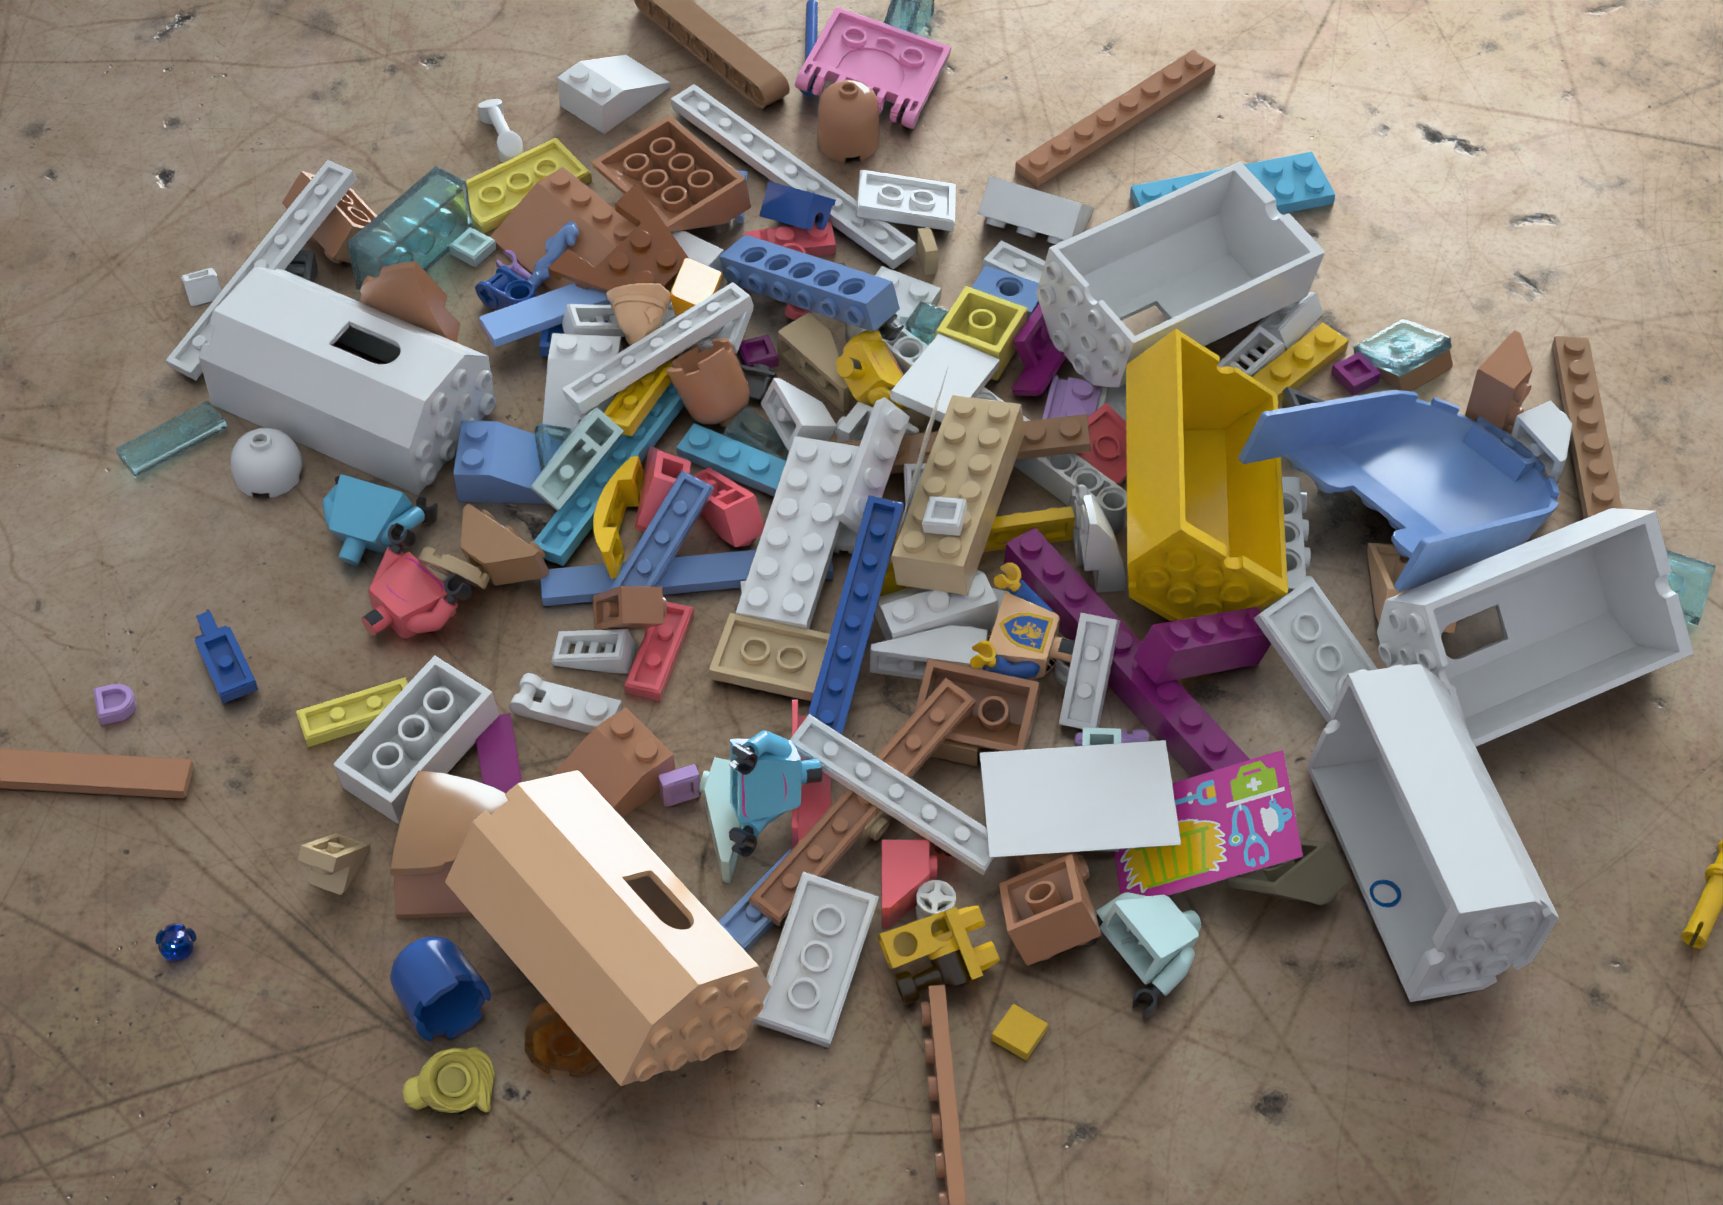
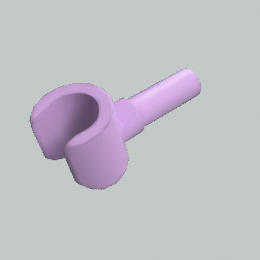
(515, 267)

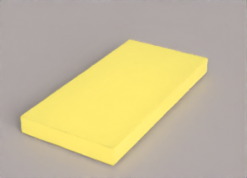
(503, 187)

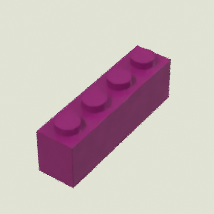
(1202, 645)

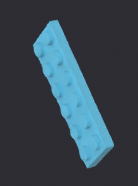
(1293, 181)

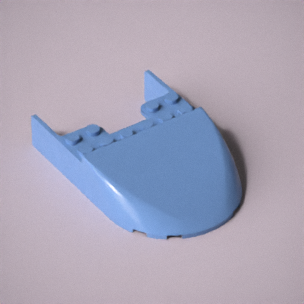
(1438, 477)

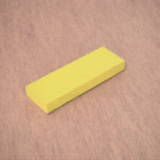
(346, 713)

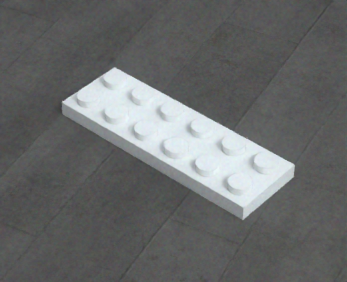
(798, 534)

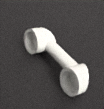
(508, 142)

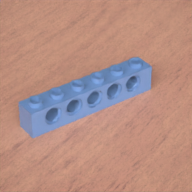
(810, 282)

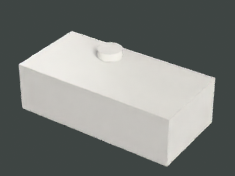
(420, 730)

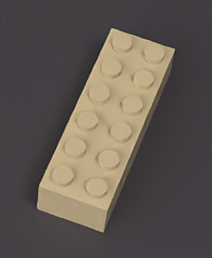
(966, 462)

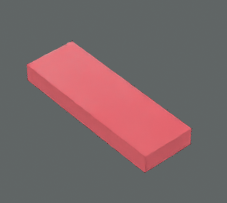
(659, 653)

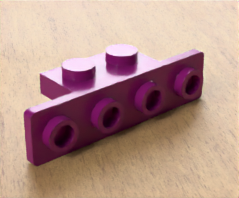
(1037, 355)

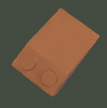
(621, 761)

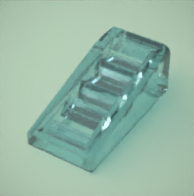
(756, 426)

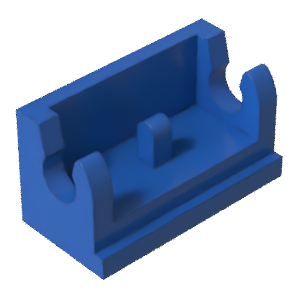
(795, 206)

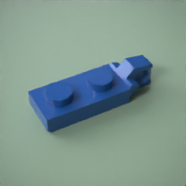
(223, 659)

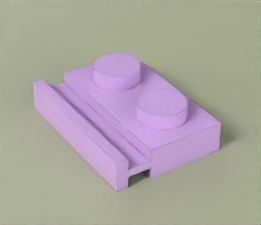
(1071, 398)

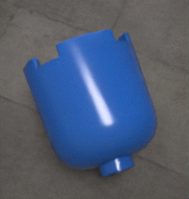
(438, 987)

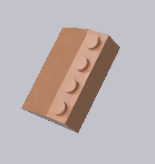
(677, 176)
(545, 211)

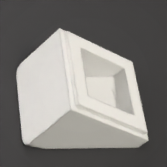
(201, 286)

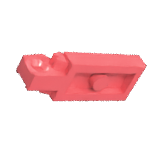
(814, 241)

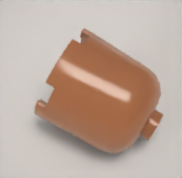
(848, 121)
(710, 383)

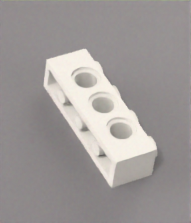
(1296, 533)

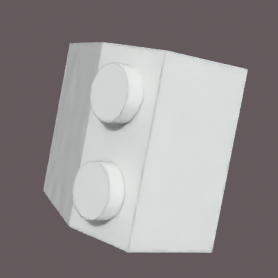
(608, 90)
(568, 360)

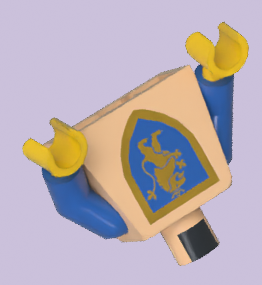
(1022, 633)

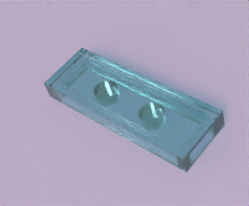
(171, 438)

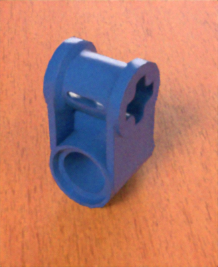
(504, 289)

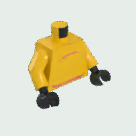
(870, 365)

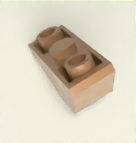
(499, 549)

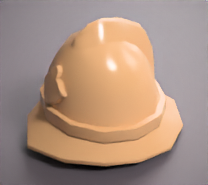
(639, 308)

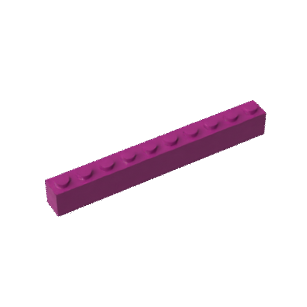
(1161, 707)

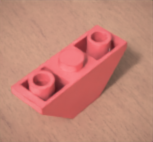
(659, 476)

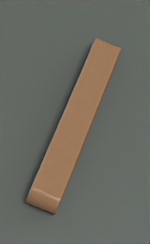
(718, 49)

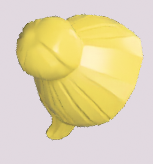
(452, 1082)

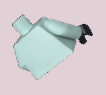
(1152, 939)

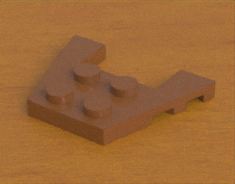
(644, 256)

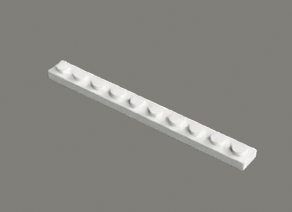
(786, 169)

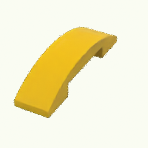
(620, 492)

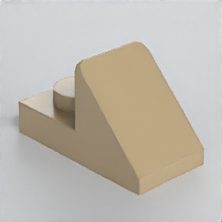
(333, 861)

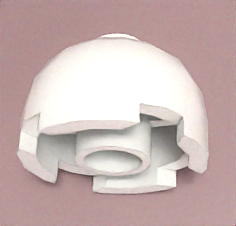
(266, 462)

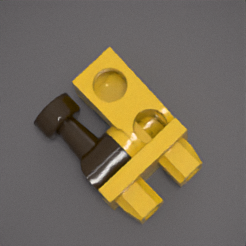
(947, 946)

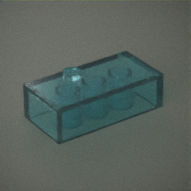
(414, 226)

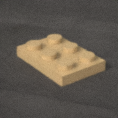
(769, 656)

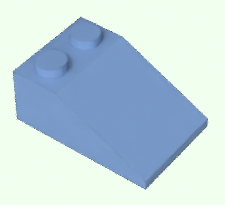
(496, 464)

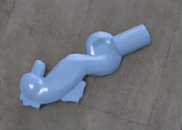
(555, 248)

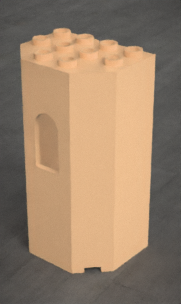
(606, 930)

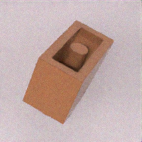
(629, 608)

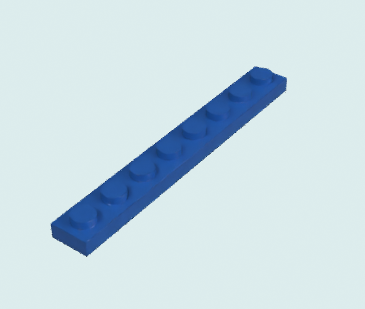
(855, 612)

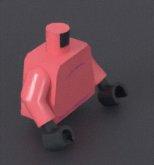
(408, 593)

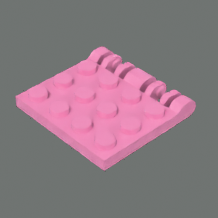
(885, 58)

